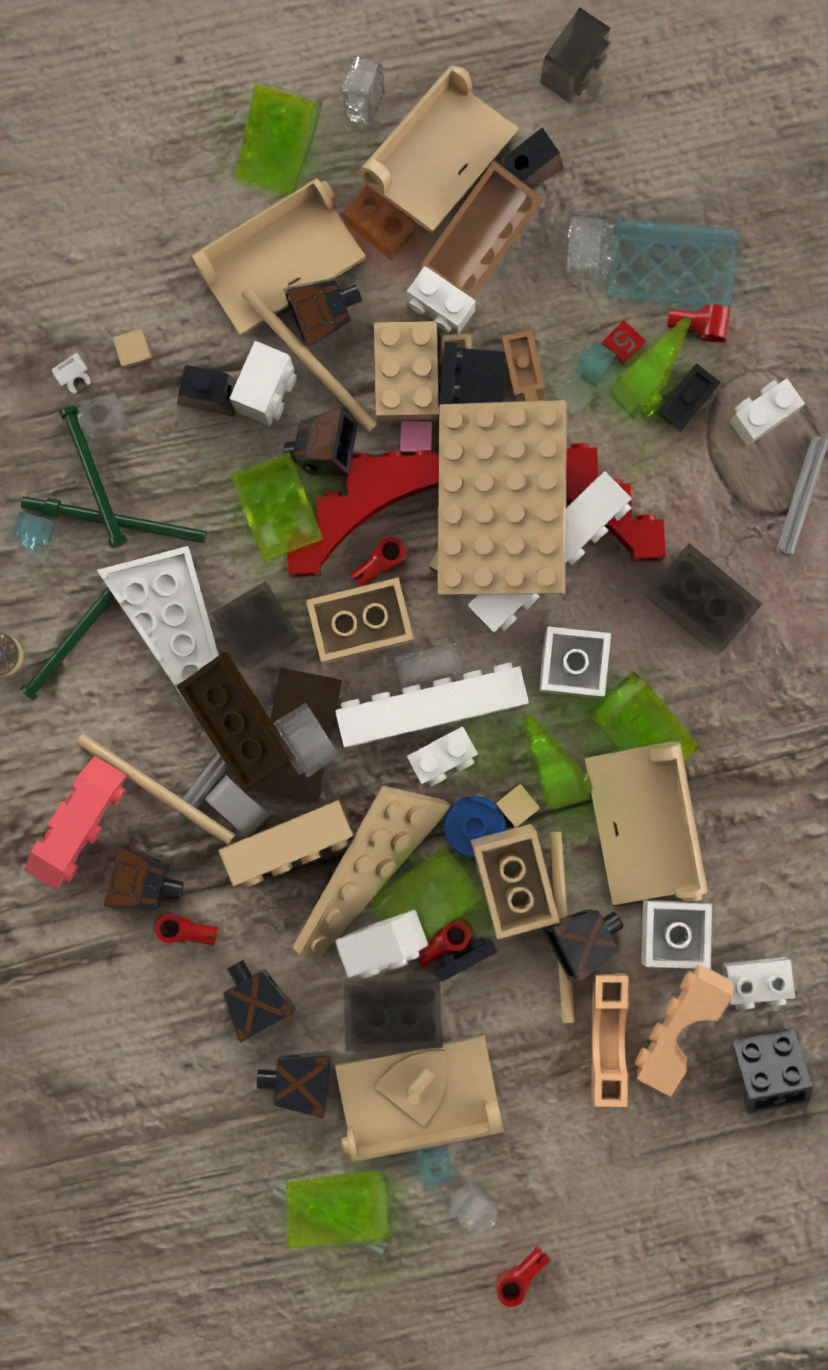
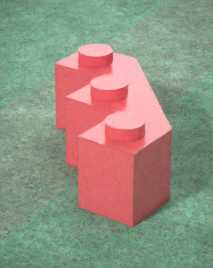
(76, 823)

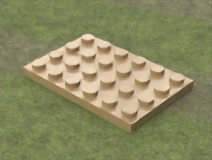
(502, 498)

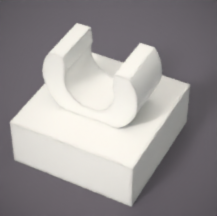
(69, 370)

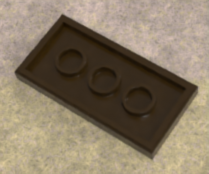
(322, 697)
(235, 722)

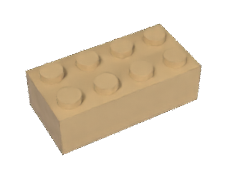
(287, 842)

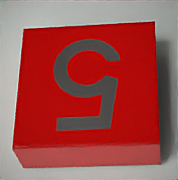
(623, 342)

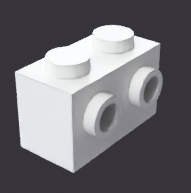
(440, 301)
(767, 411)
(442, 755)
(760, 981)

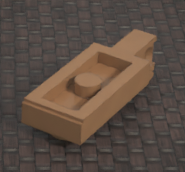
(523, 366)

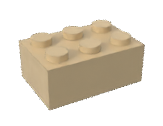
(406, 371)
(360, 621)
(514, 881)

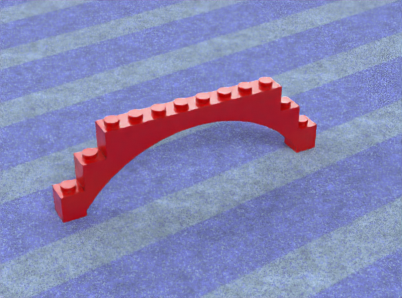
(383, 481)

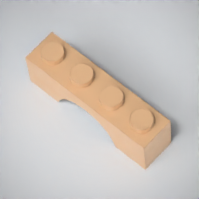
(702, 998)
(609, 1013)

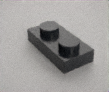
(688, 397)
(453, 964)

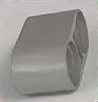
(237, 806)

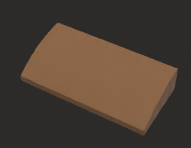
(482, 230)

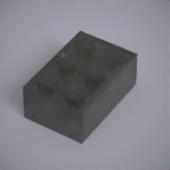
(703, 599)
(392, 1015)

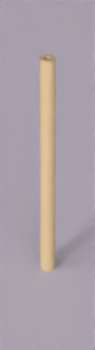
(309, 359)
(157, 789)
(560, 901)

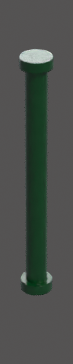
(116, 539)
(67, 645)

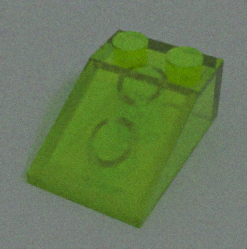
(277, 137)
(641, 385)
(276, 507)
(638, 718)
(557, 771)
(434, 889)
(338, 1211)

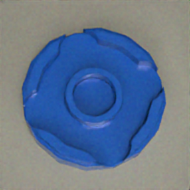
(469, 820)

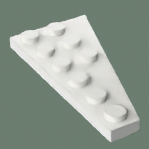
(166, 609)

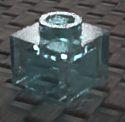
(594, 362)
(33, 530)
(439, 1155)

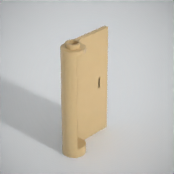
(431, 146)
(284, 244)
(657, 833)
(382, 1128)

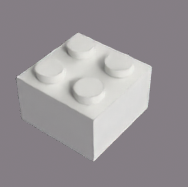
(263, 384)
(574, 662)
(676, 934)
(382, 945)

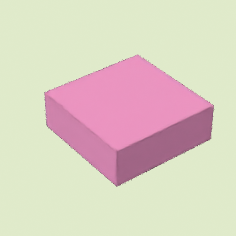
(415, 436)

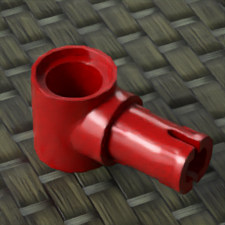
(709, 322)
(379, 561)
(186, 930)
(444, 943)
(522, 1276)

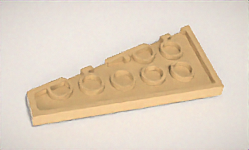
(380, 846)

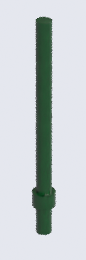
(55, 508)

